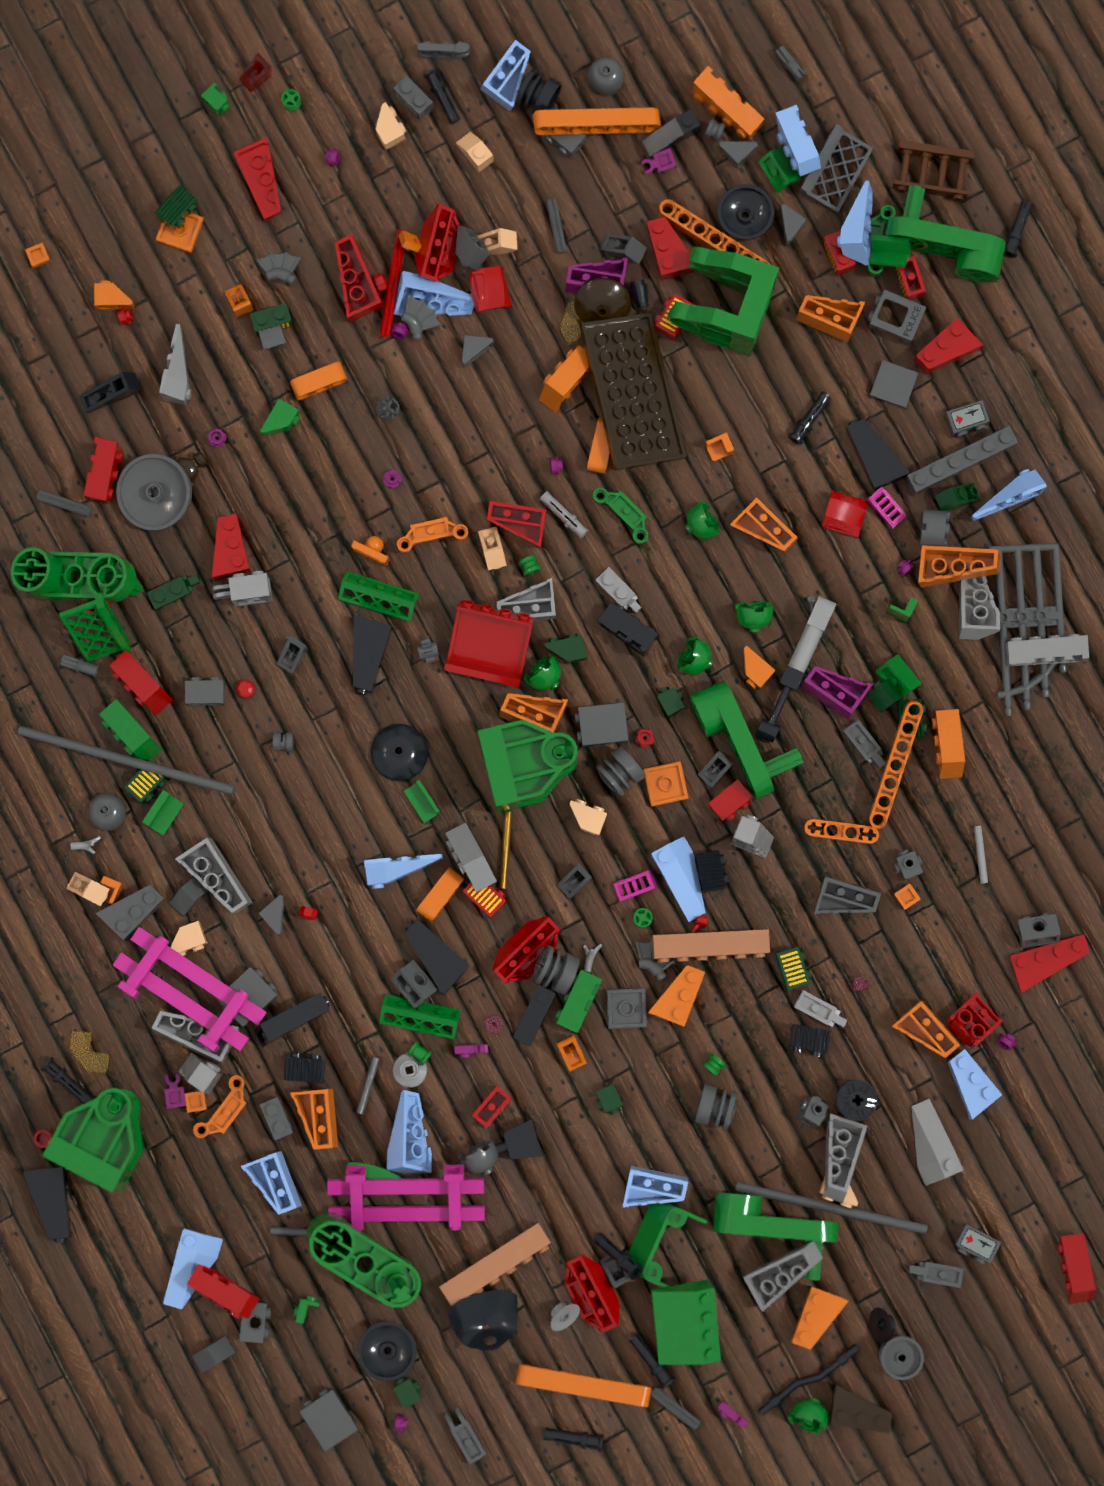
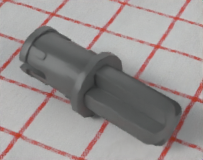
(790, 63)
(79, 665)

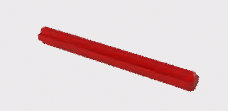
(392, 287)

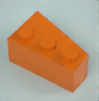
(830, 316)
(565, 379)
(765, 526)
(539, 711)
(949, 743)
(679, 997)
(927, 1029)
(318, 1116)
(816, 1316)

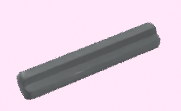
(556, 226)
(63, 503)
(675, 1408)

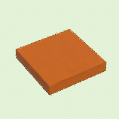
(181, 238)
(665, 784)

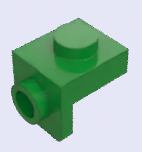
(301, 1311)

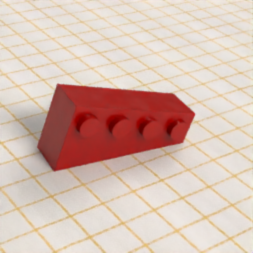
(358, 286)

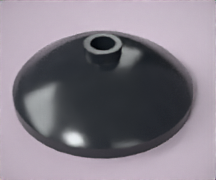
(747, 200)
(404, 765)
(382, 1365)

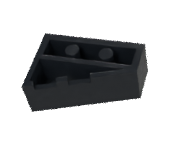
(628, 628)

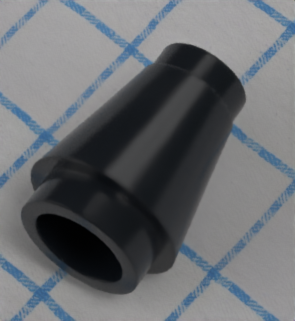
(640, 293)

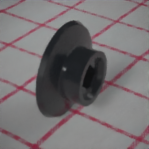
(881, 1325)

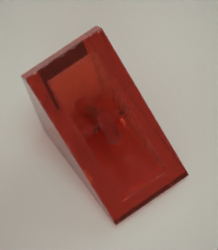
(256, 73)

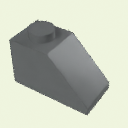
(624, 246)
(470, 248)

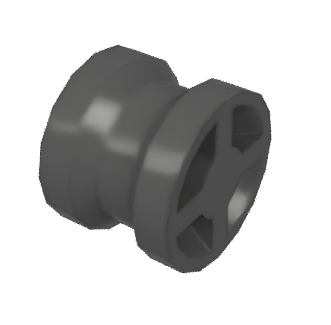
(715, 130)

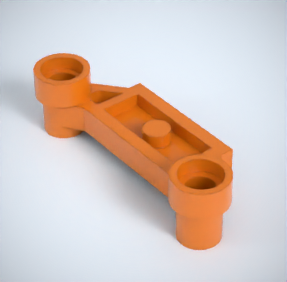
(431, 531)
(226, 1112)

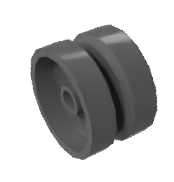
(892, 1349)

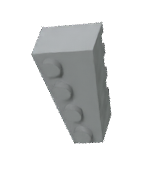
(1047, 650)
(752, 836)
(212, 870)
(186, 1033)
(842, 1150)
(777, 1276)

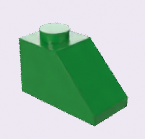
(281, 419)

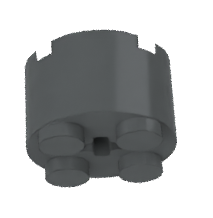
(934, 528)

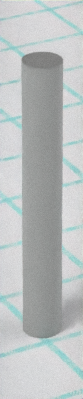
(980, 854)

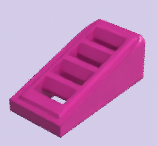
(872, 501)
(650, 878)

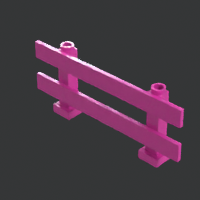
(219, 1027)
(452, 1184)

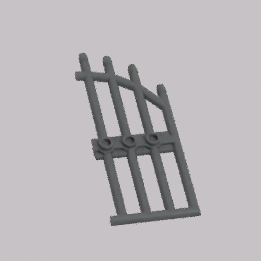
(1028, 617)

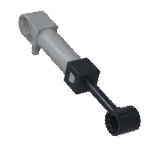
(798, 663)

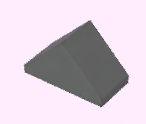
(737, 152)
(791, 223)
(474, 348)
(292, 655)
(715, 769)
(574, 881)
(188, 896)
(274, 914)
(614, 1274)
(213, 1354)

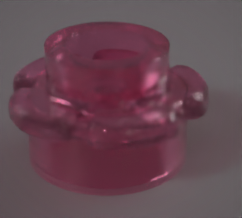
(859, 984)
(494, 1019)

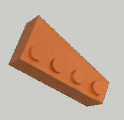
(726, 104)
(955, 564)

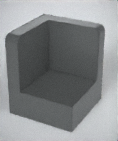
(272, 338)

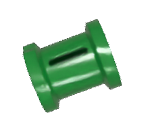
(419, 1053)

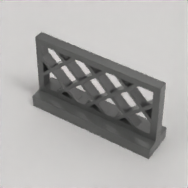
(825, 153)

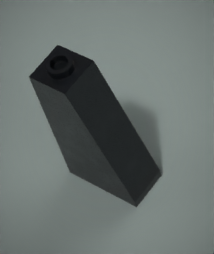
(876, 458)
(369, 647)
(440, 960)
(292, 1019)
(51, 1199)

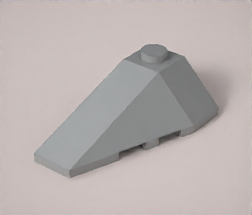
(175, 379)
(977, 610)
(933, 1148)

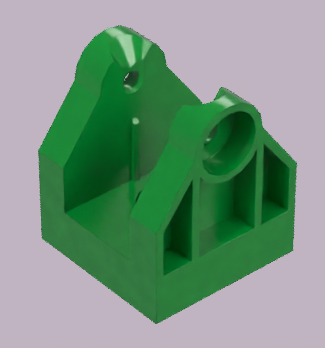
(736, 273)
(525, 763)
(101, 1139)

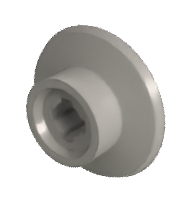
(410, 1080)
(563, 1316)

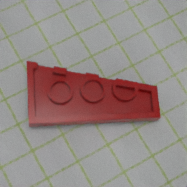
(259, 174)
(1040, 963)

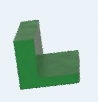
(779, 169)
(890, 251)
(902, 615)
(900, 675)
(422, 802)
(163, 812)

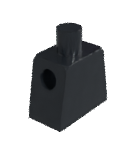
(520, 1142)

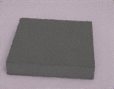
(894, 384)
(626, 1008)

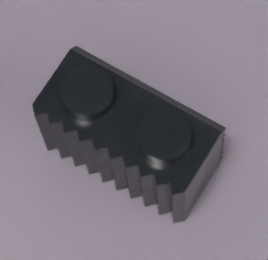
(711, 871)
(809, 1039)
(305, 1069)

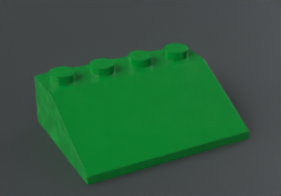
(686, 1324)

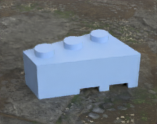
(507, 75)
(796, 141)
(973, 1084)
(274, 1181)
(652, 1186)

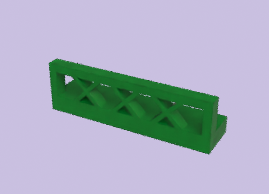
(366, 586)
(433, 1013)

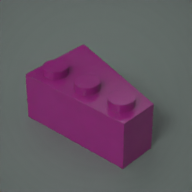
(581, 273)
(836, 691)

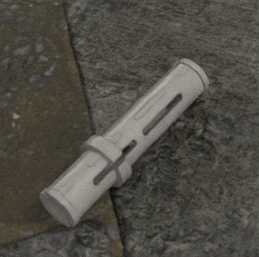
(580, 530)

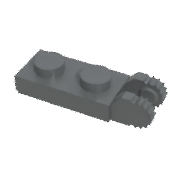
(443, 51)
(466, 1437)

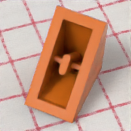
(239, 300)
(571, 1053)

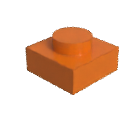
(409, 241)
(37, 255)
(907, 896)
(195, 1101)

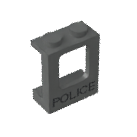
(911, 321)

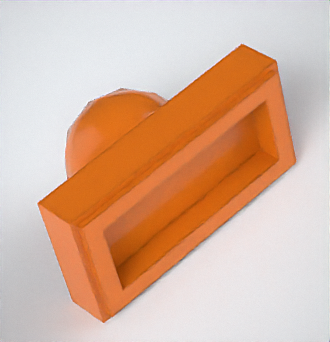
(371, 549)

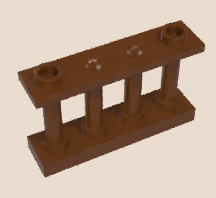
(945, 155)

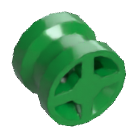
(289, 96)
(529, 565)
(645, 918)
(714, 1064)

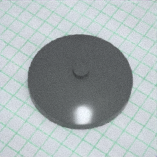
(154, 492)

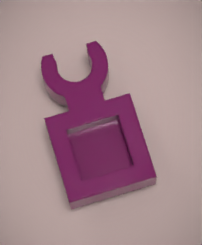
(662, 160)
(466, 1051)
(175, 1095)
(726, 1411)

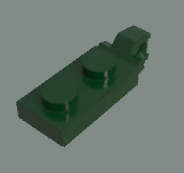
(172, 591)

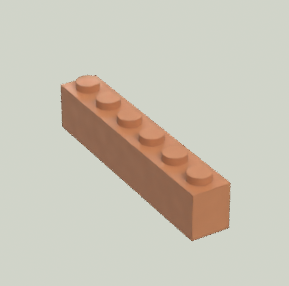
(710, 945)
(495, 1264)

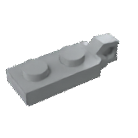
(618, 590)
(819, 1010)

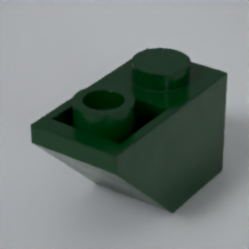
(957, 497)
(569, 650)

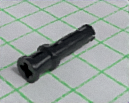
(438, 88)
(1014, 237)
(802, 424)
(62, 1073)
(623, 1260)
(648, 1356)
(583, 1440)

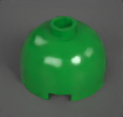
(701, 522)
(754, 615)
(695, 658)
(544, 674)
(809, 1415)

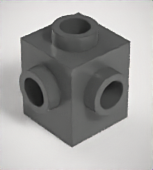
(905, 871)
(812, 1111)

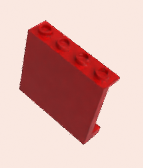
(489, 643)

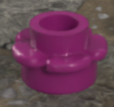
(332, 157)
(399, 331)
(216, 433)
(556, 465)
(389, 483)
(905, 567)
(1006, 1041)
(400, 1423)

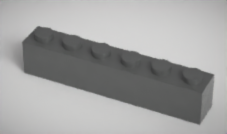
(961, 461)

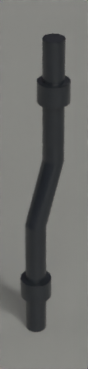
(775, 1400)

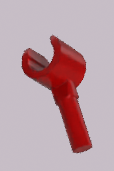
(701, 921)

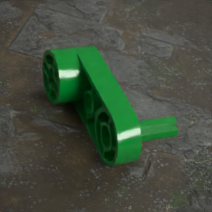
(977, 253)
(58, 576)
(719, 712)
(743, 1216)
(387, 1269)

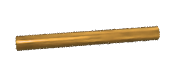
(505, 850)

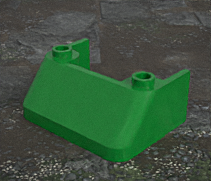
(650, 1234)

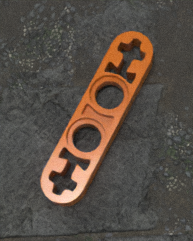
(841, 831)

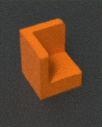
(719, 447)
(115, 889)

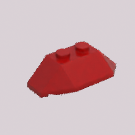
(438, 244)
(520, 953)
(592, 1293)

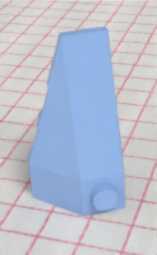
(854, 232)
(436, 295)
(1022, 488)
(385, 870)
(680, 873)
(408, 1143)
(192, 1250)

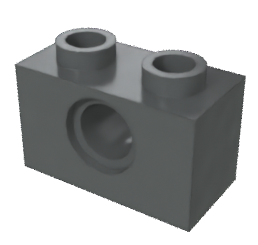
(1030, 937)
(414, 984)
(252, 1334)

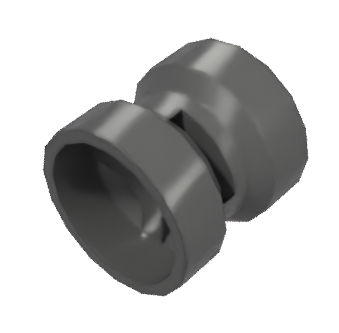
(283, 741)

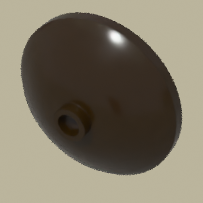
(602, 294)

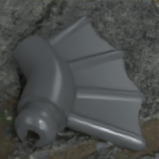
(279, 267)
(418, 317)
(646, 961)

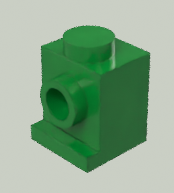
(216, 100)

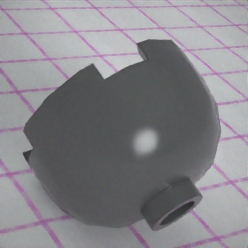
(605, 76)
(104, 819)
(480, 1158)

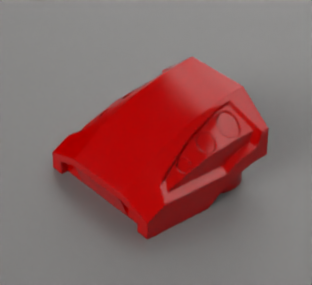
(489, 289)
(844, 514)
(973, 1021)

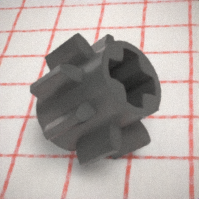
(387, 407)
(428, 650)

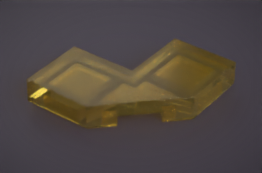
(569, 325)
(81, 1047)

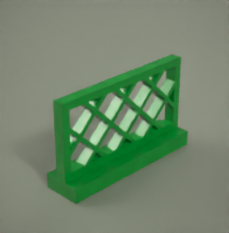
(109, 624)

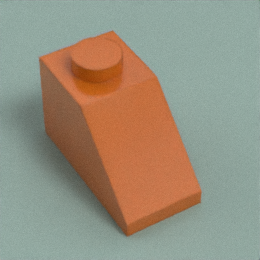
(110, 297)
(756, 669)

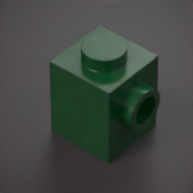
(884, 695)
(671, 701)
(609, 1100)
(407, 1391)

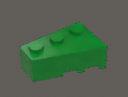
(129, 731)
(578, 1001)

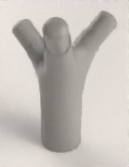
(86, 845)
(590, 957)

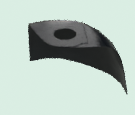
(490, 1308)

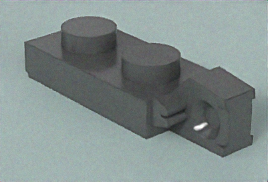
(864, 743)
(938, 1273)

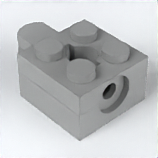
(246, 589)

